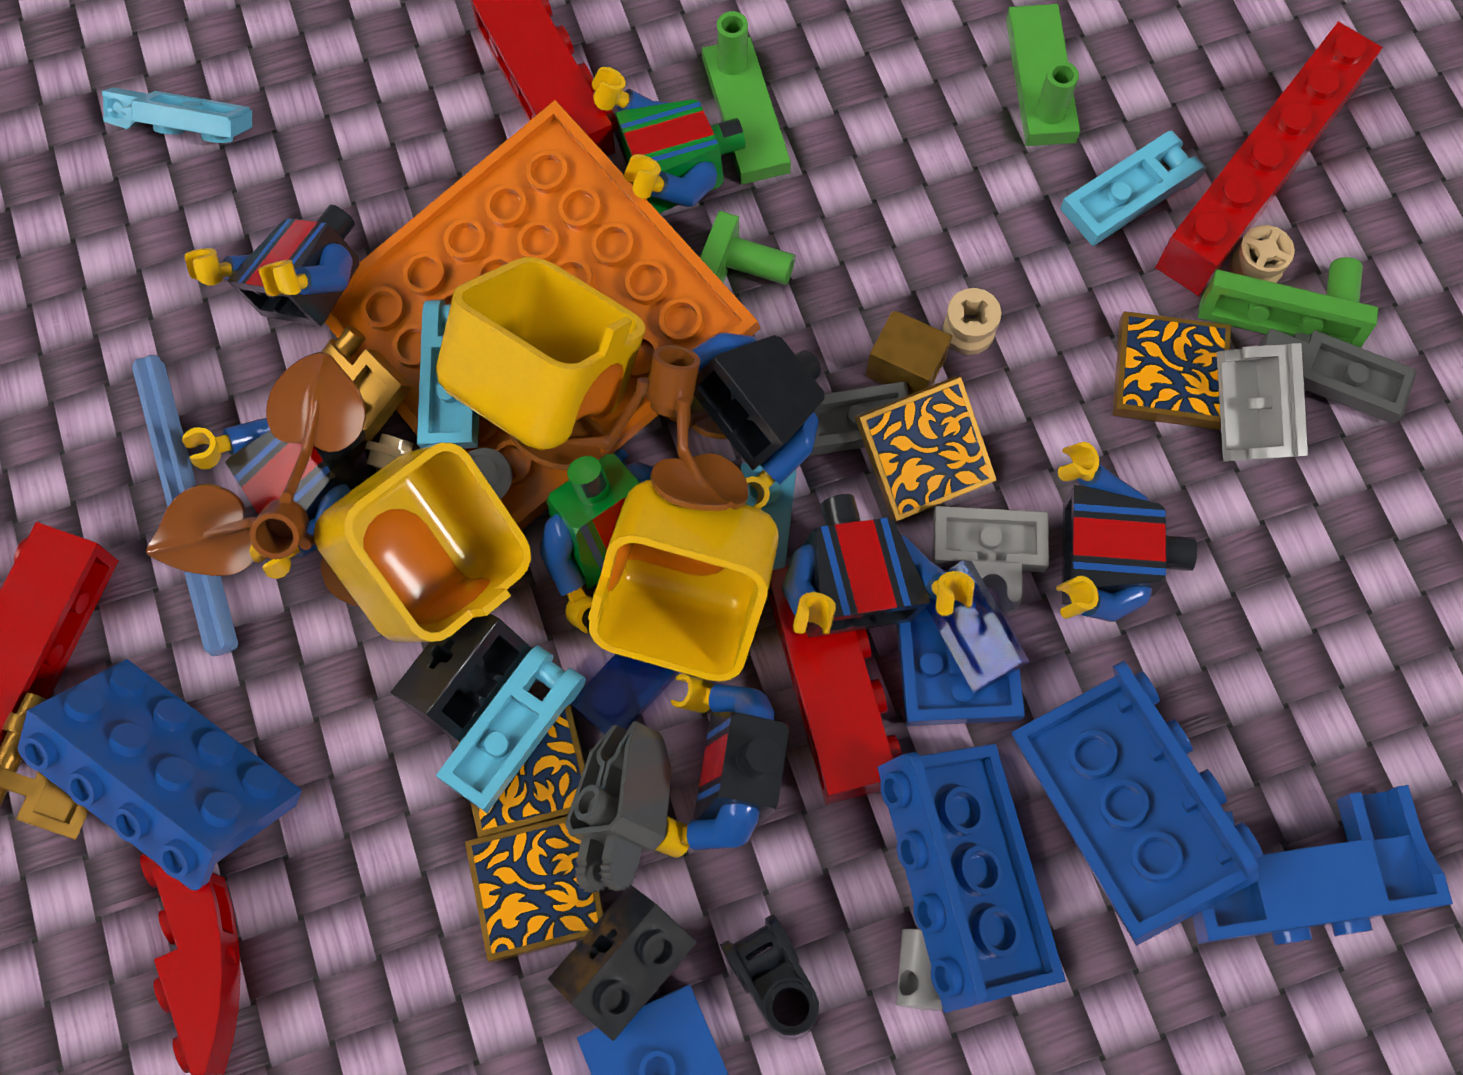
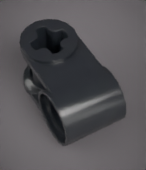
(772, 975)

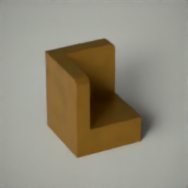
(908, 353)

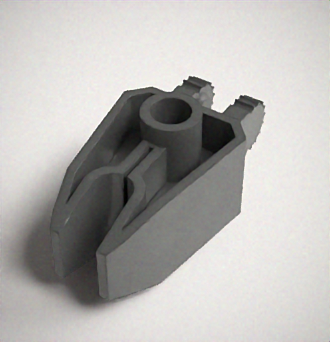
(620, 806)

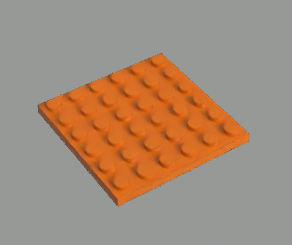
(551, 200)

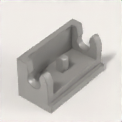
(1262, 402)

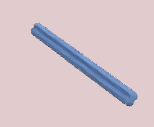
(177, 475)

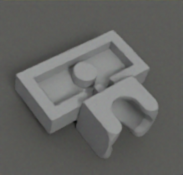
(997, 544)

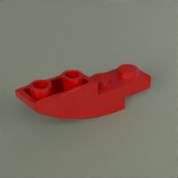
(203, 974)

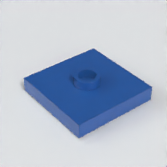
(660, 1040)

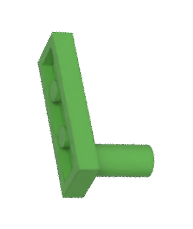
(1043, 75)
(743, 95)
(727, 250)
(1269, 305)

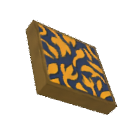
(1169, 369)
(925, 448)
(542, 786)
(530, 890)

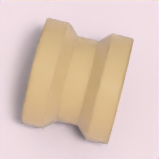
(1270, 246)
(969, 334)

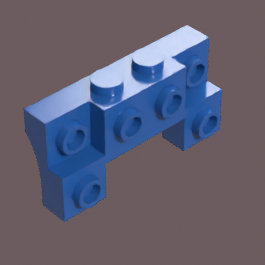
(1343, 885)

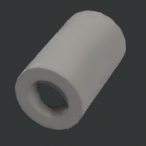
(914, 978)

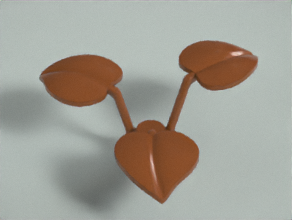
(690, 482)
(207, 524)

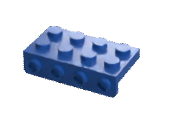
(154, 770)
(1139, 804)
(969, 876)

